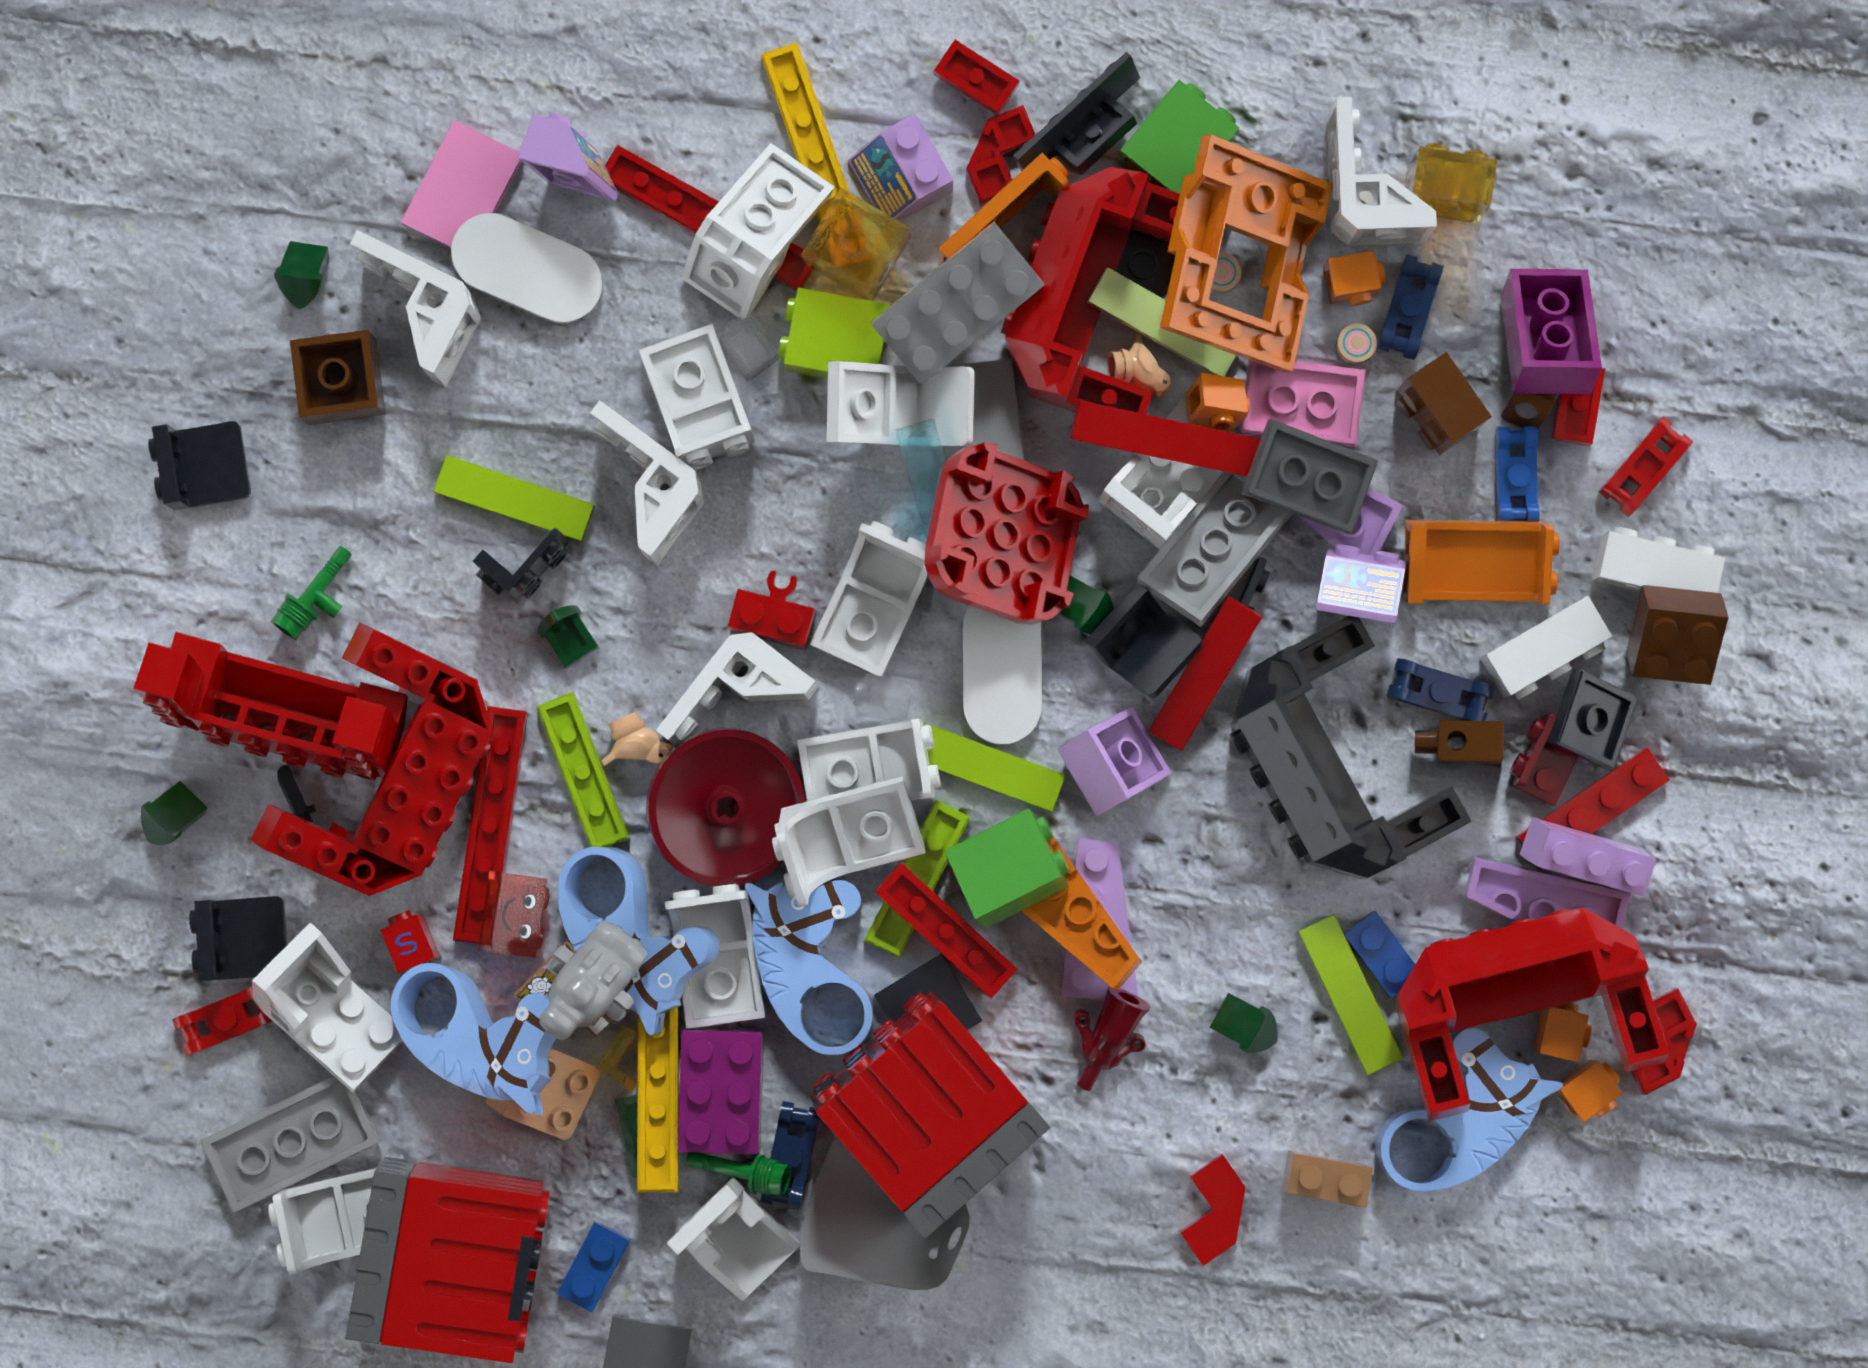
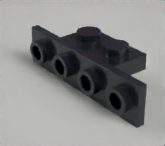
(1088, 123)

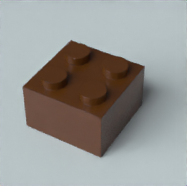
(337, 377)
(1441, 404)
(1677, 634)

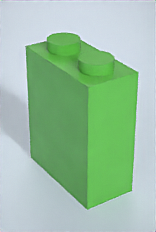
(1171, 136)
(1008, 867)

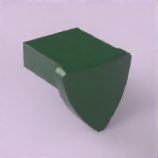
(301, 272)
(1087, 606)
(567, 634)
(171, 814)
(1246, 1024)

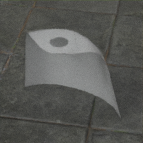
(865, 1237)

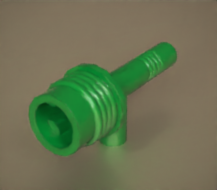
(296, 614)
(764, 1174)

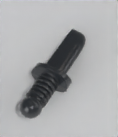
(293, 795)

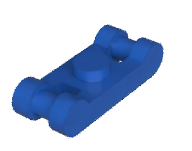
(1516, 475)

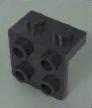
(199, 465)
(526, 578)
(1144, 643)
(237, 936)

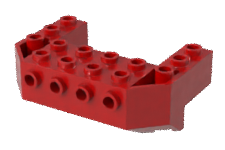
(1080, 240)
(203, 683)
(420, 784)
(1520, 973)

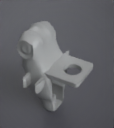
(591, 980)

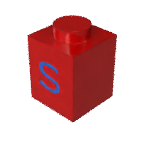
(409, 941)

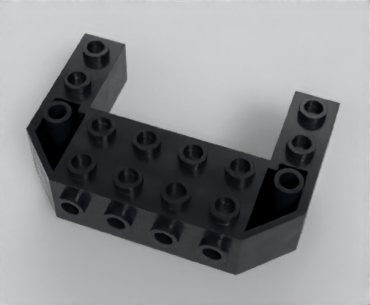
(1306, 775)

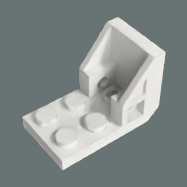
(1368, 206)
(752, 229)
(437, 332)
(1157, 492)
(659, 513)
(768, 679)
(324, 1011)
(736, 1239)

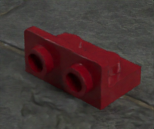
(1544, 766)

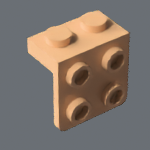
(561, 1098)

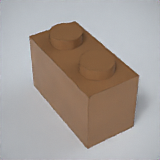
(1327, 1179)

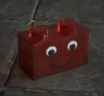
(513, 914)

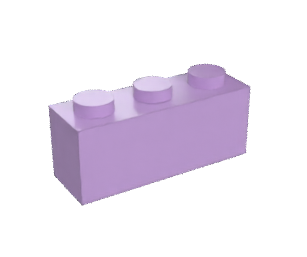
(1588, 856)

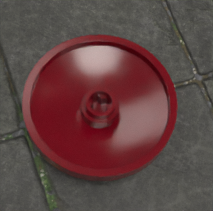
(719, 805)

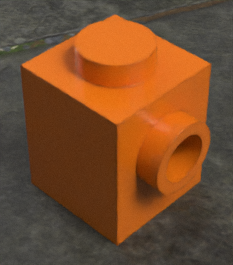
(1354, 278)
(1217, 402)
(1562, 1032)
(1590, 1090)

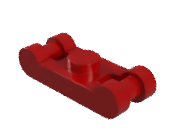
(1646, 466)
(225, 1021)

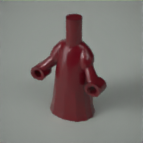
(1109, 1040)

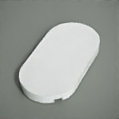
(526, 268)
(1001, 676)

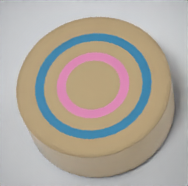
(1226, 274)
(1356, 343)

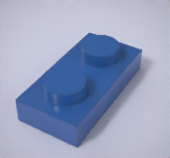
(1380, 953)
(593, 1266)

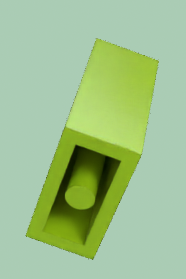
(828, 330)

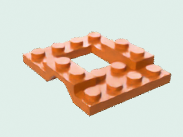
(1261, 201)

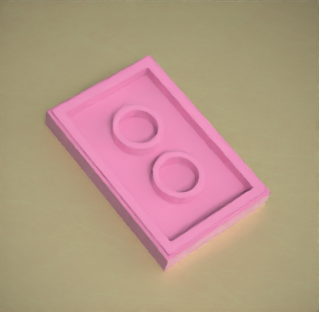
(461, 182)
(1311, 399)

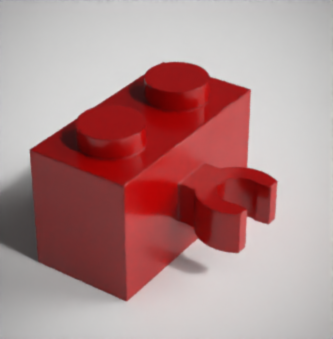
(773, 616)

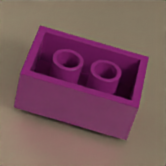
(1550, 331)
(720, 1091)

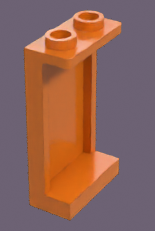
(1037, 176)
(1479, 561)

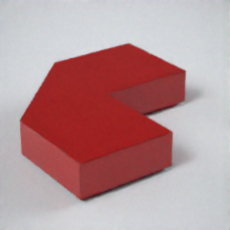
(999, 138)
(1678, 1029)
(1219, 1226)

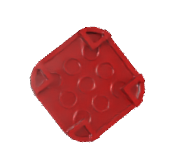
(1004, 534)

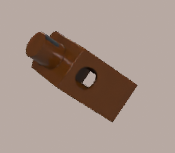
(1482, 739)

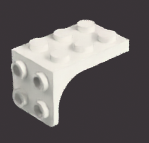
(697, 397)
(875, 399)
(873, 599)
(868, 757)
(845, 835)
(731, 984)
(321, 1220)

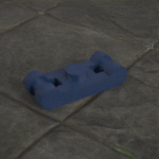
(1410, 307)
(1439, 691)
(793, 1151)

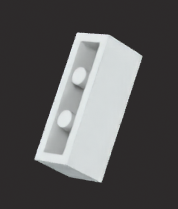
(1633, 561)
(1547, 649)

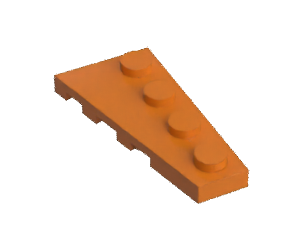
(1085, 928)

